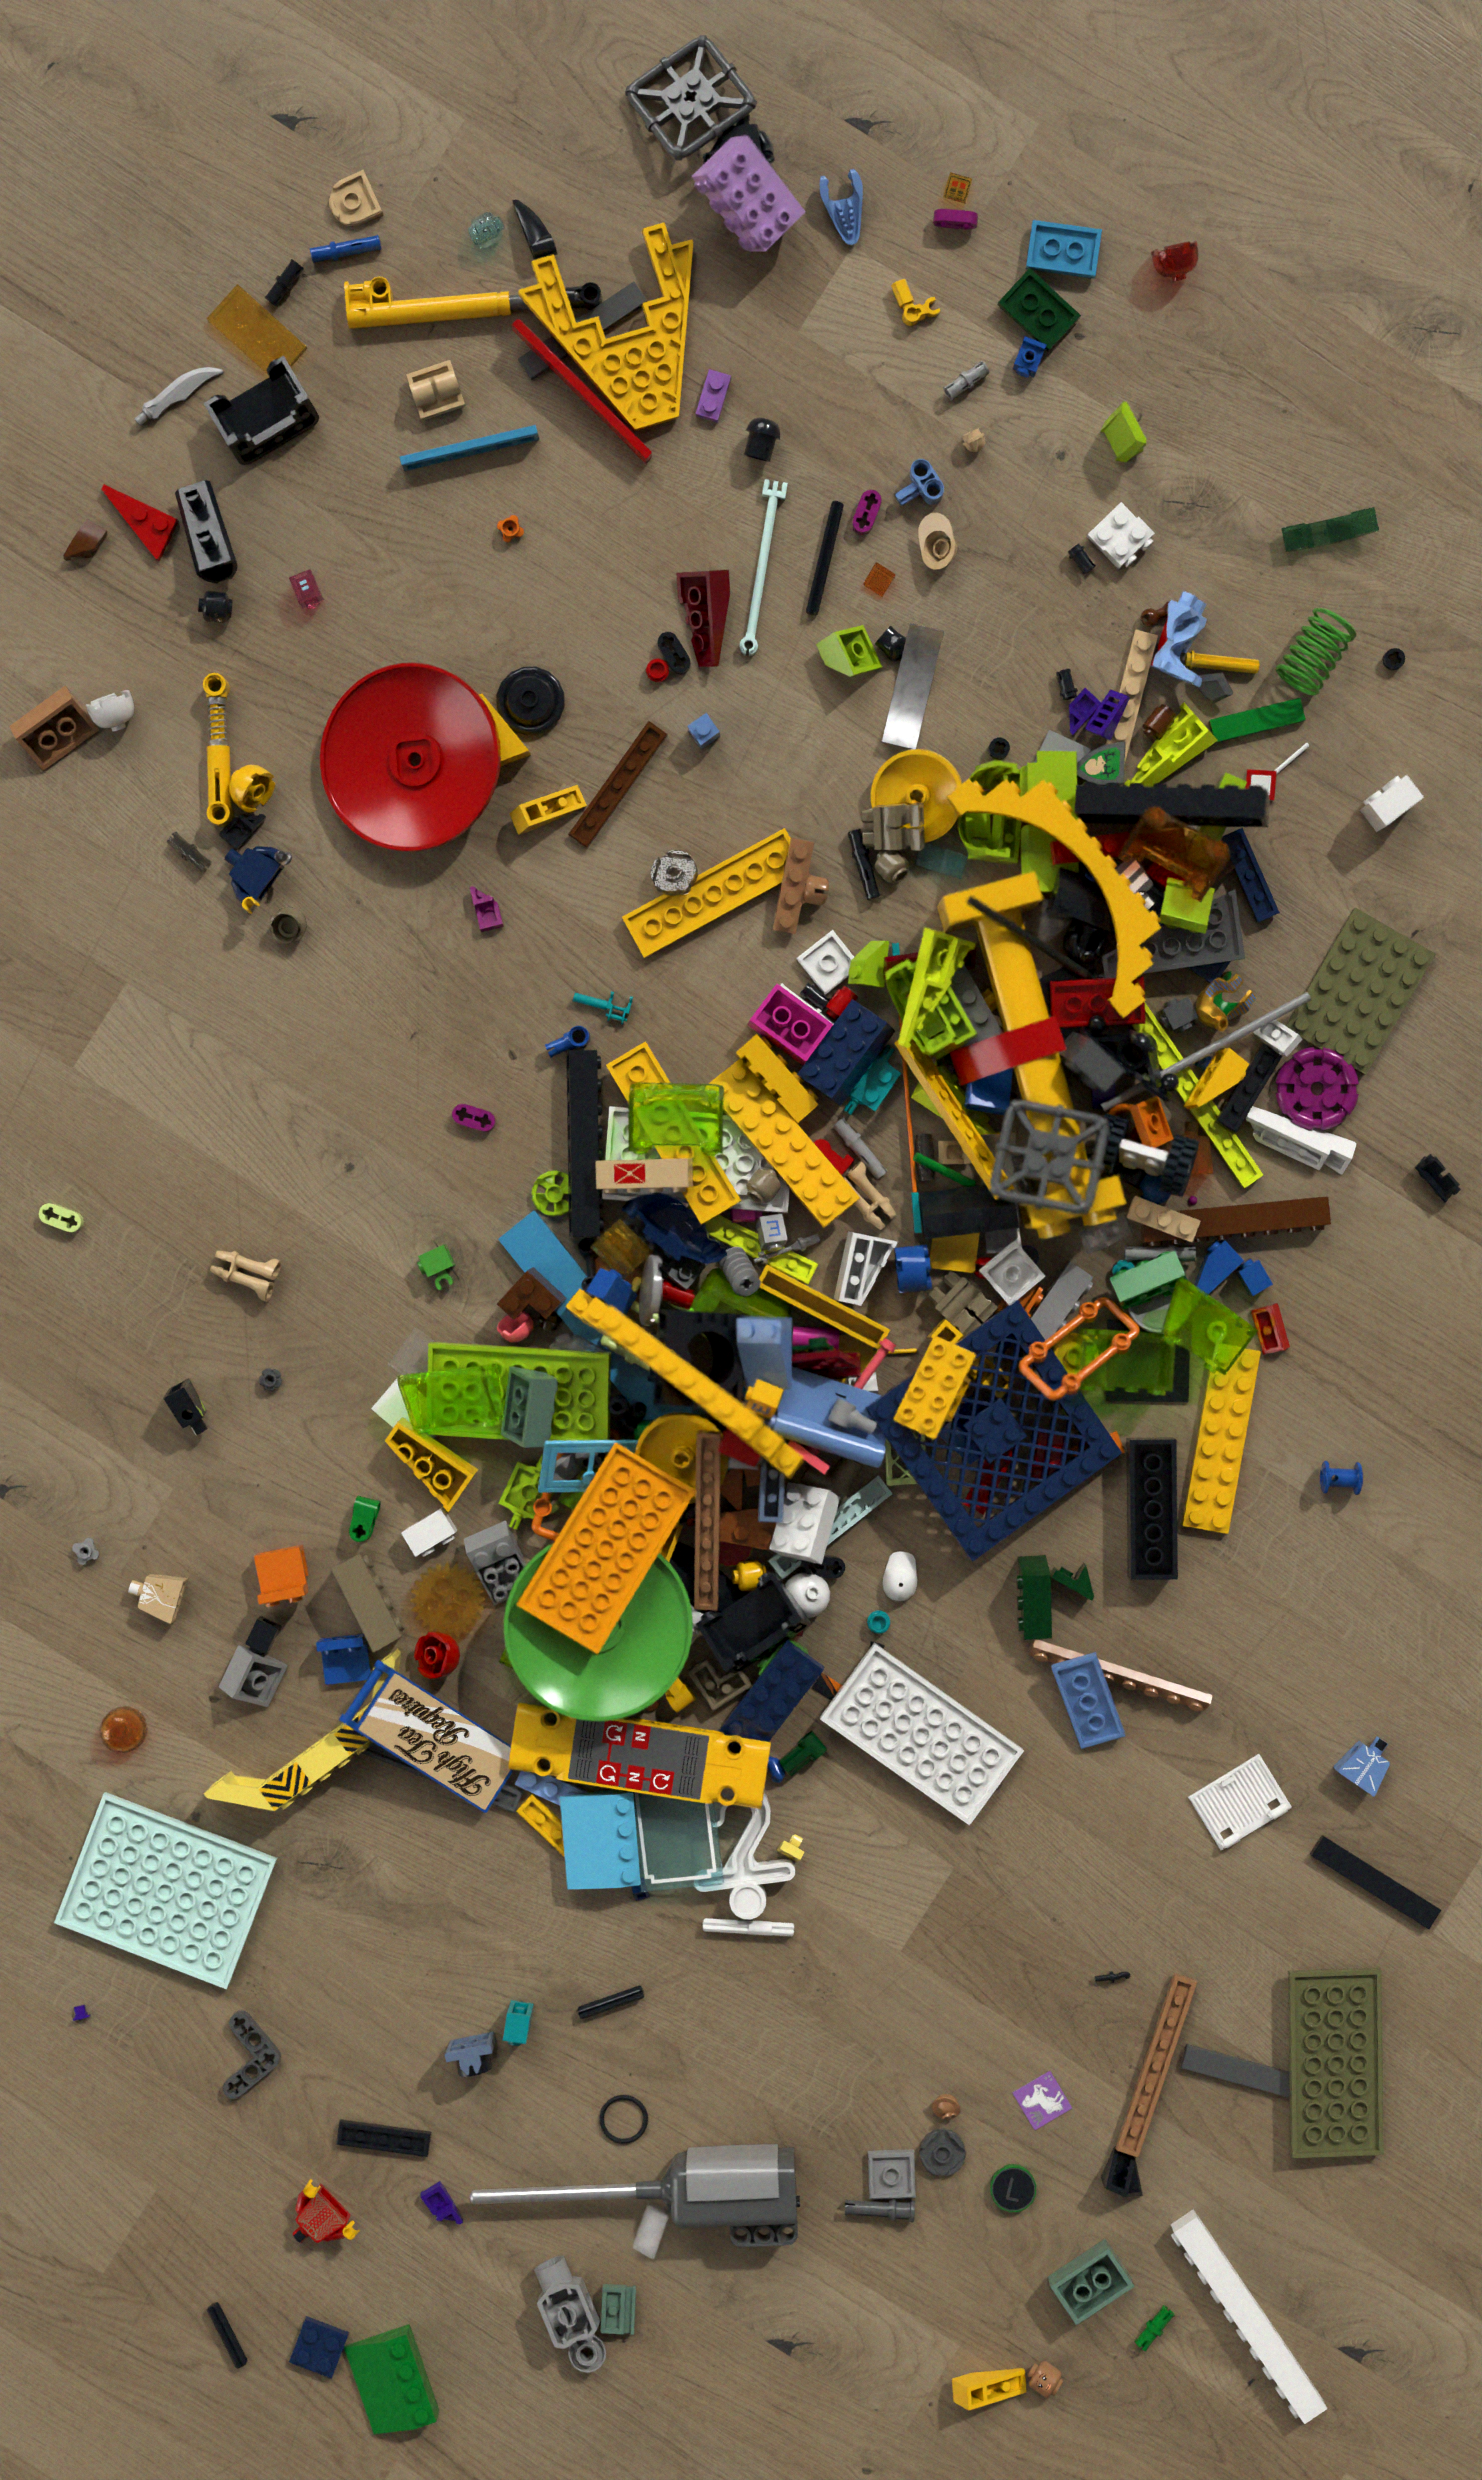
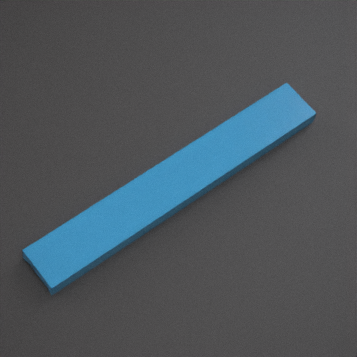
(536, 1246)

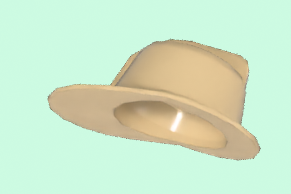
(937, 541)

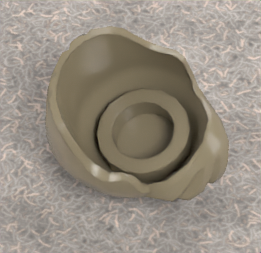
(288, 925)

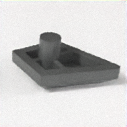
(1215, 687)

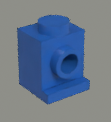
(1034, 349)

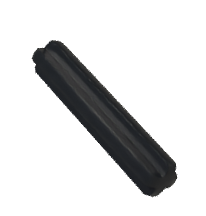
(610, 2002)
(227, 2335)

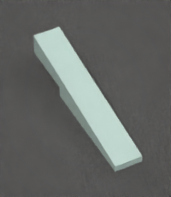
(846, 1516)

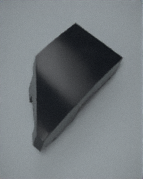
(241, 829)

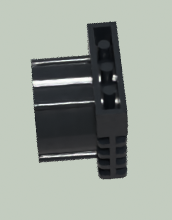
(676, 1331)

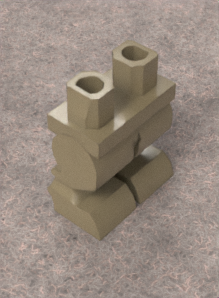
(887, 829)
(957, 1299)

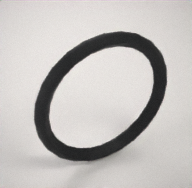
(625, 2140)

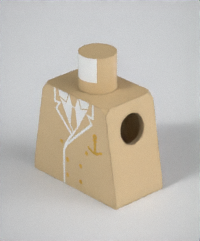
(160, 1595)

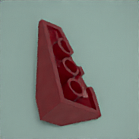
(706, 606)

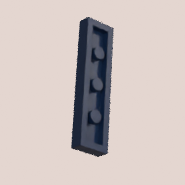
(1250, 876)

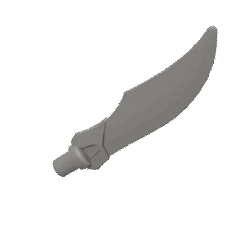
(177, 391)

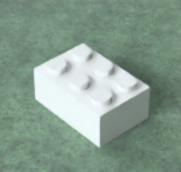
(806, 1523)

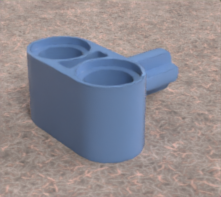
(921, 484)

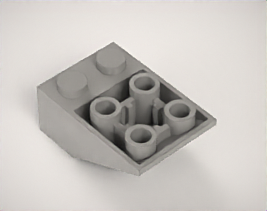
(495, 1560)

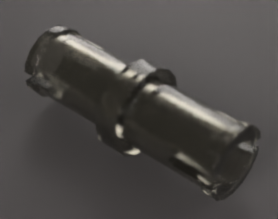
(189, 852)

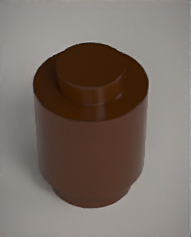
(1158, 722)

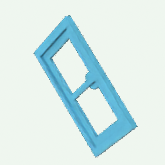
(551, 1448)

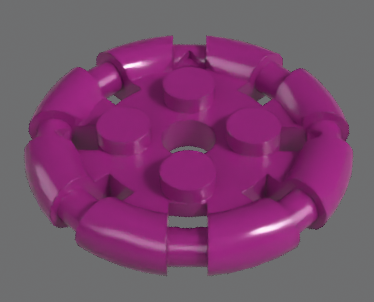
(1331, 1086)

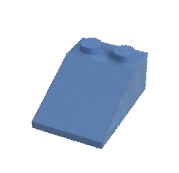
(766, 1350)

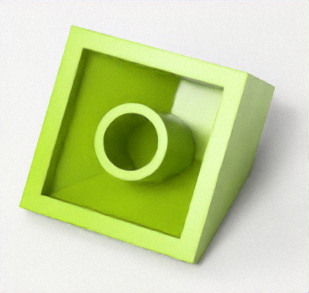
(849, 651)

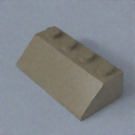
(368, 1601)

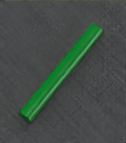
(943, 1170)

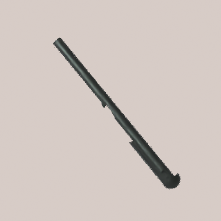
(1031, 939)

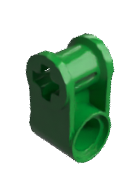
(364, 1514)

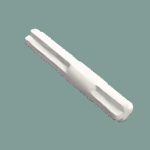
(748, 1927)

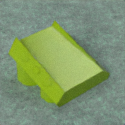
(1124, 433)
(1184, 911)

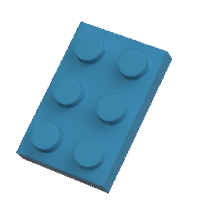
(1063, 249)

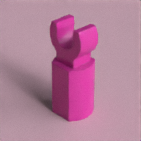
(744, 1215)

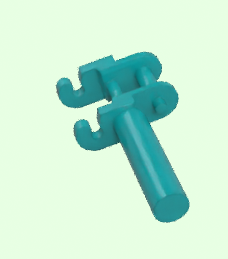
(603, 1004)

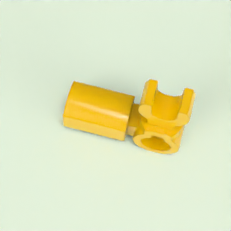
(912, 313)

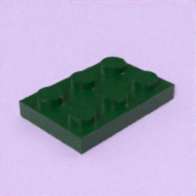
(1039, 309)

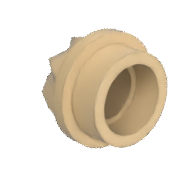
(974, 440)

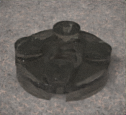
(678, 884)

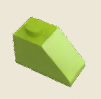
(868, 965)

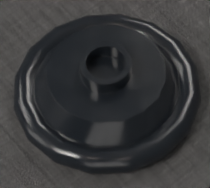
(530, 700)

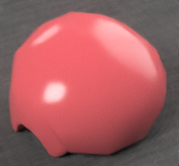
(516, 1329)

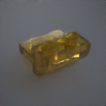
(621, 1249)

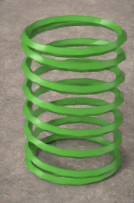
(1311, 653)

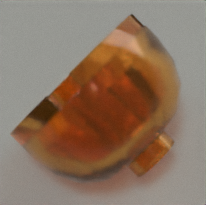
(123, 1729)

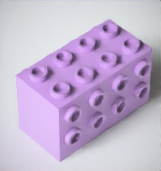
(747, 194)

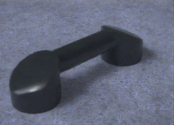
(590, 1256)

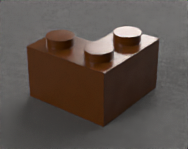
(531, 1290)

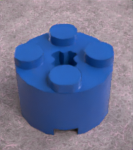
(913, 1268)

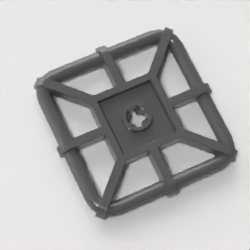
(695, 84)
(1035, 1164)

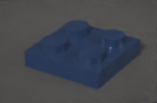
(319, 2347)

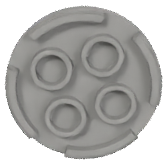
(650, 1290)

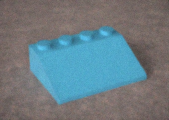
(600, 1840)

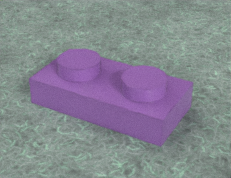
(713, 395)

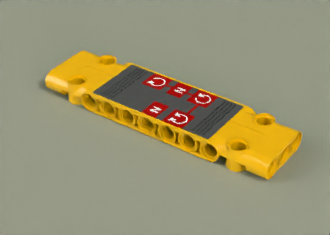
(641, 1757)

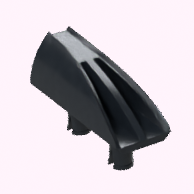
(206, 532)

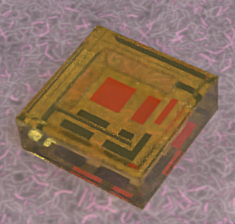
(957, 187)

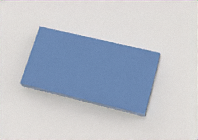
(1088, 1700)

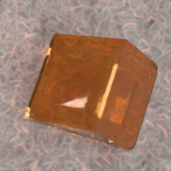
(879, 579)

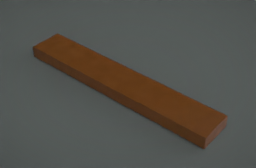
(618, 784)

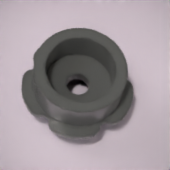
(275, 1375)

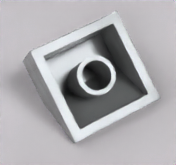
(252, 1677)

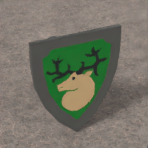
(1104, 764)

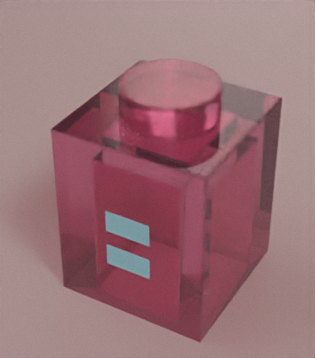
(306, 589)

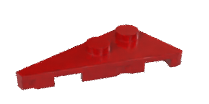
(149, 524)

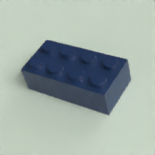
(846, 1052)

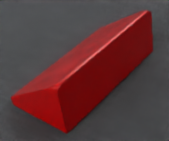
(1270, 1329)

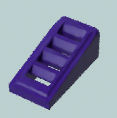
(1098, 718)

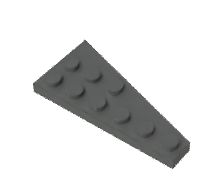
(1185, 949)

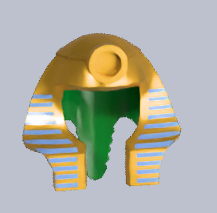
(1214, 1010)

